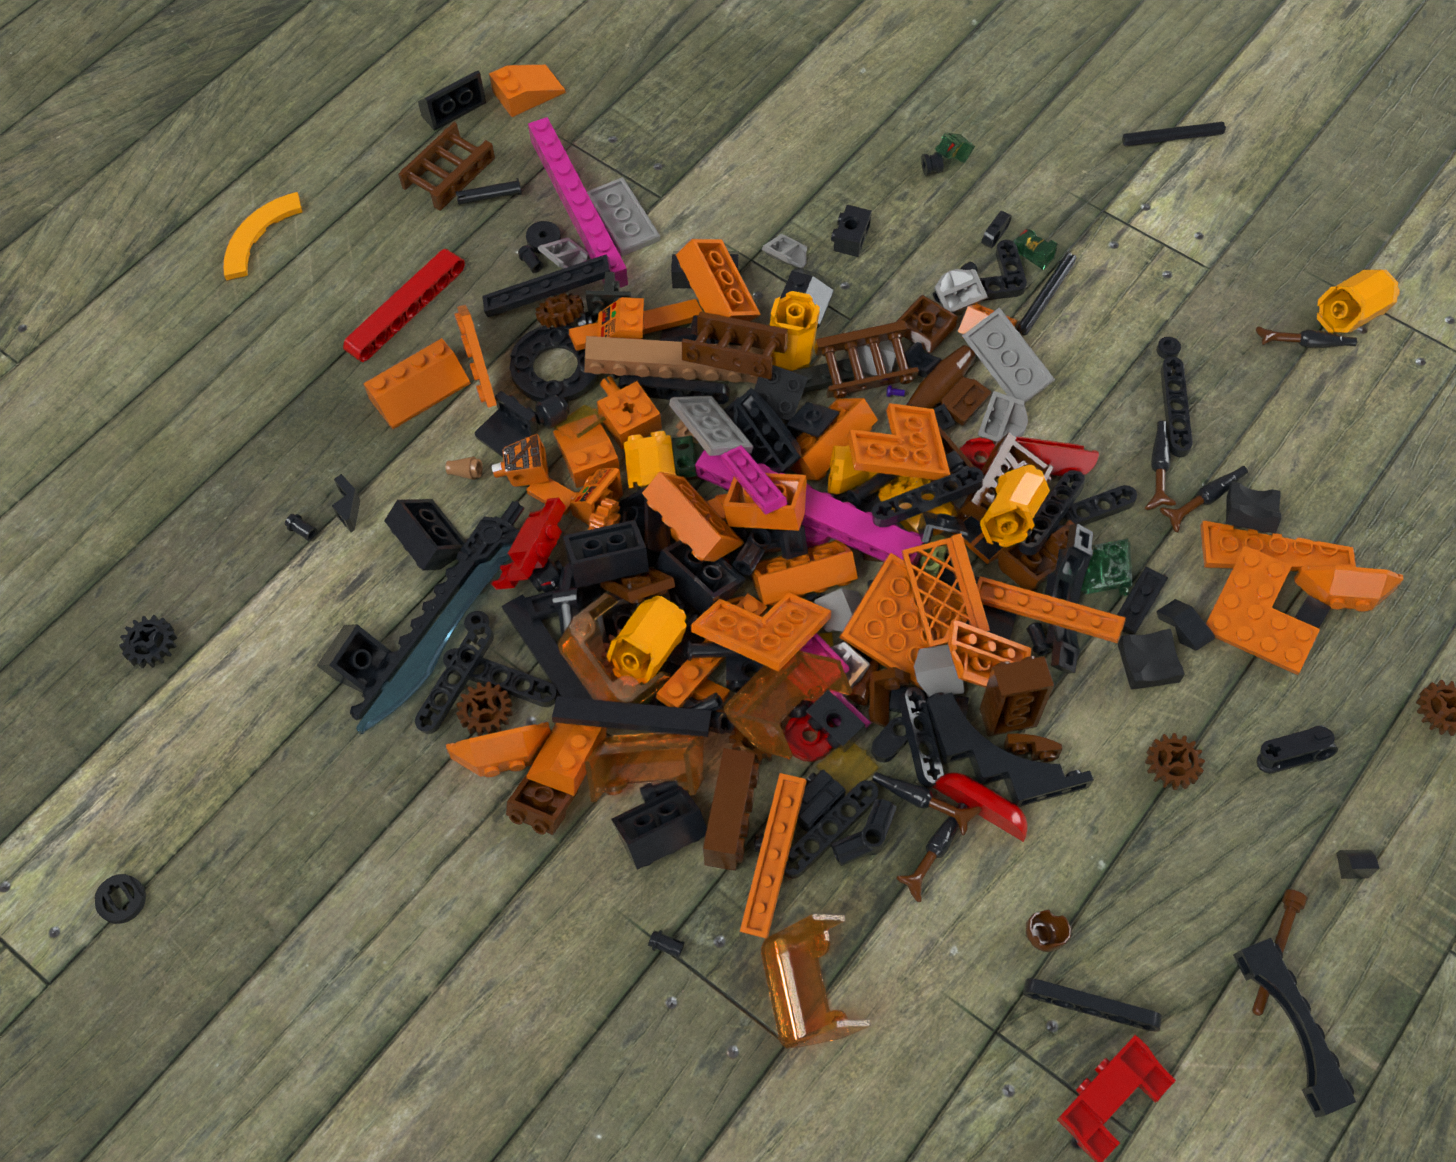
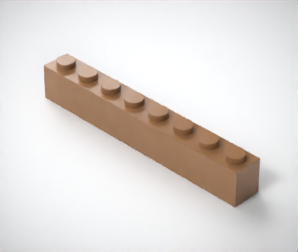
(652, 359)

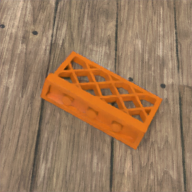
(964, 578)

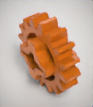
(605, 515)

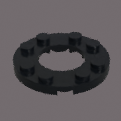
(530, 347)

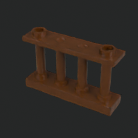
(454, 181)
(735, 331)
(871, 337)

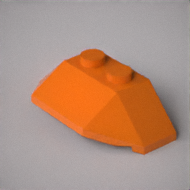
(1347, 585)
(977, 651)
(500, 750)

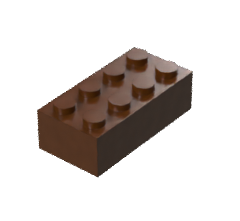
(1016, 695)
(729, 809)

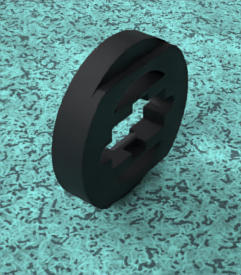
(134, 907)

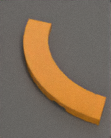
(252, 229)

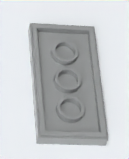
(623, 217)
(1008, 357)
(709, 424)

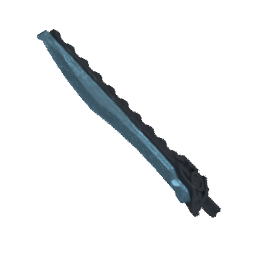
(483, 549)

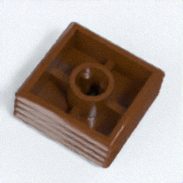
(928, 323)

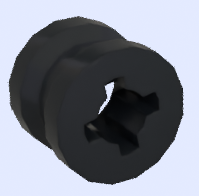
(932, 163)

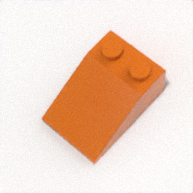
(524, 87)
(587, 454)

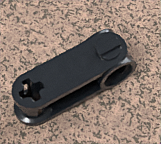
(1297, 749)

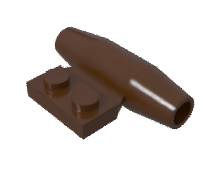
(950, 387)

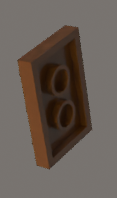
(636, 587)

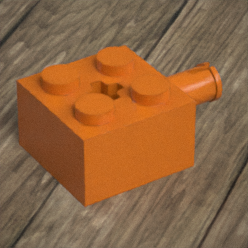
(628, 411)

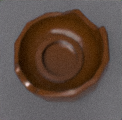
(1047, 931)

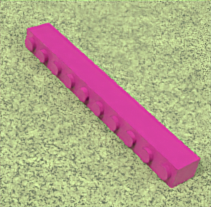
(575, 197)
(830, 516)

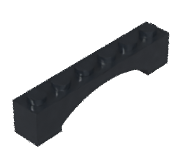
(1325, 1086)

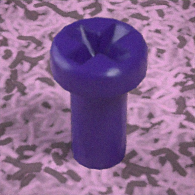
(896, 392)

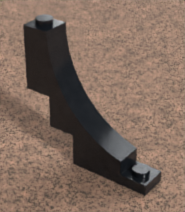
(1025, 779)

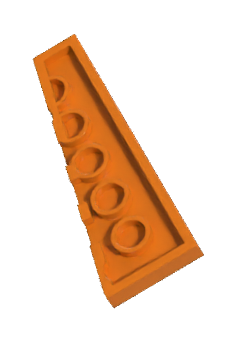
(1224, 544)

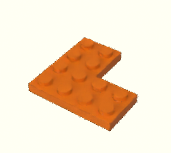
(473, 350)
(910, 451)
(1246, 615)
(764, 639)

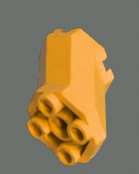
(1357, 300)
(801, 318)
(648, 457)
(842, 474)
(904, 484)
(1016, 503)
(647, 639)

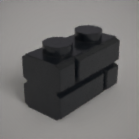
(818, 799)

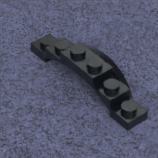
(1067, 585)

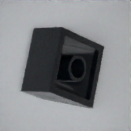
(354, 658)

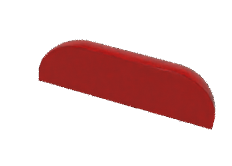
(1060, 455)
(993, 806)

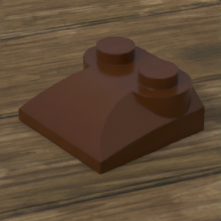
(1024, 569)

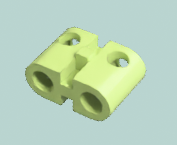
(932, 567)

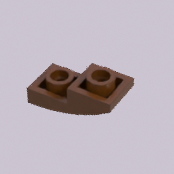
(1040, 747)

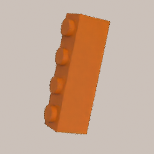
(716, 279)
(416, 383)
(817, 452)
(691, 517)
(816, 571)

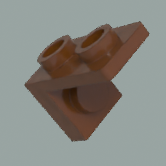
(879, 688)

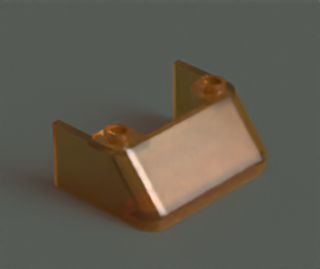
(588, 667)
(774, 694)
(645, 759)
(798, 985)

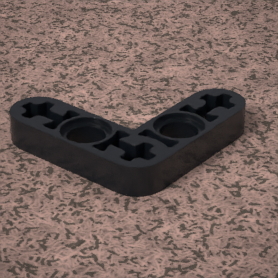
(1007, 277)

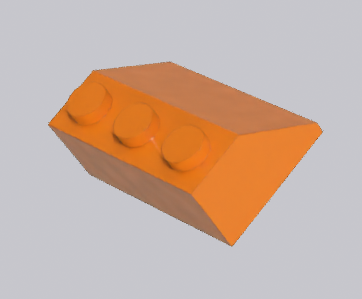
(744, 512)
(564, 756)

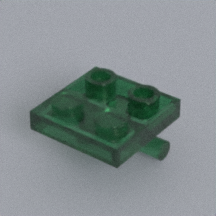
(1109, 568)

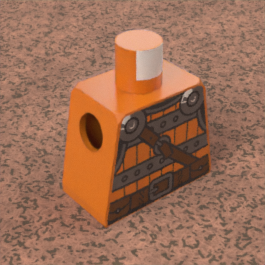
(523, 462)

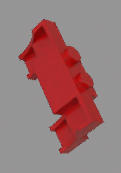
(532, 544)
(1115, 1082)

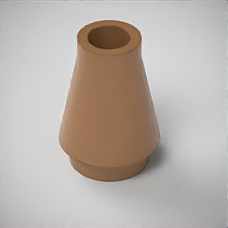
(467, 468)

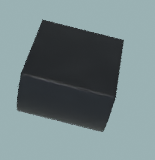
(1357, 863)

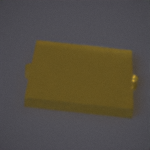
(580, 422)
(848, 767)

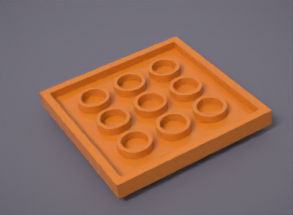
(888, 618)

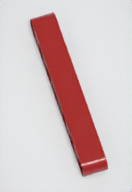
(403, 305)

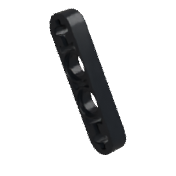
(916, 736)

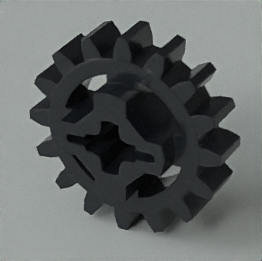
(148, 641)

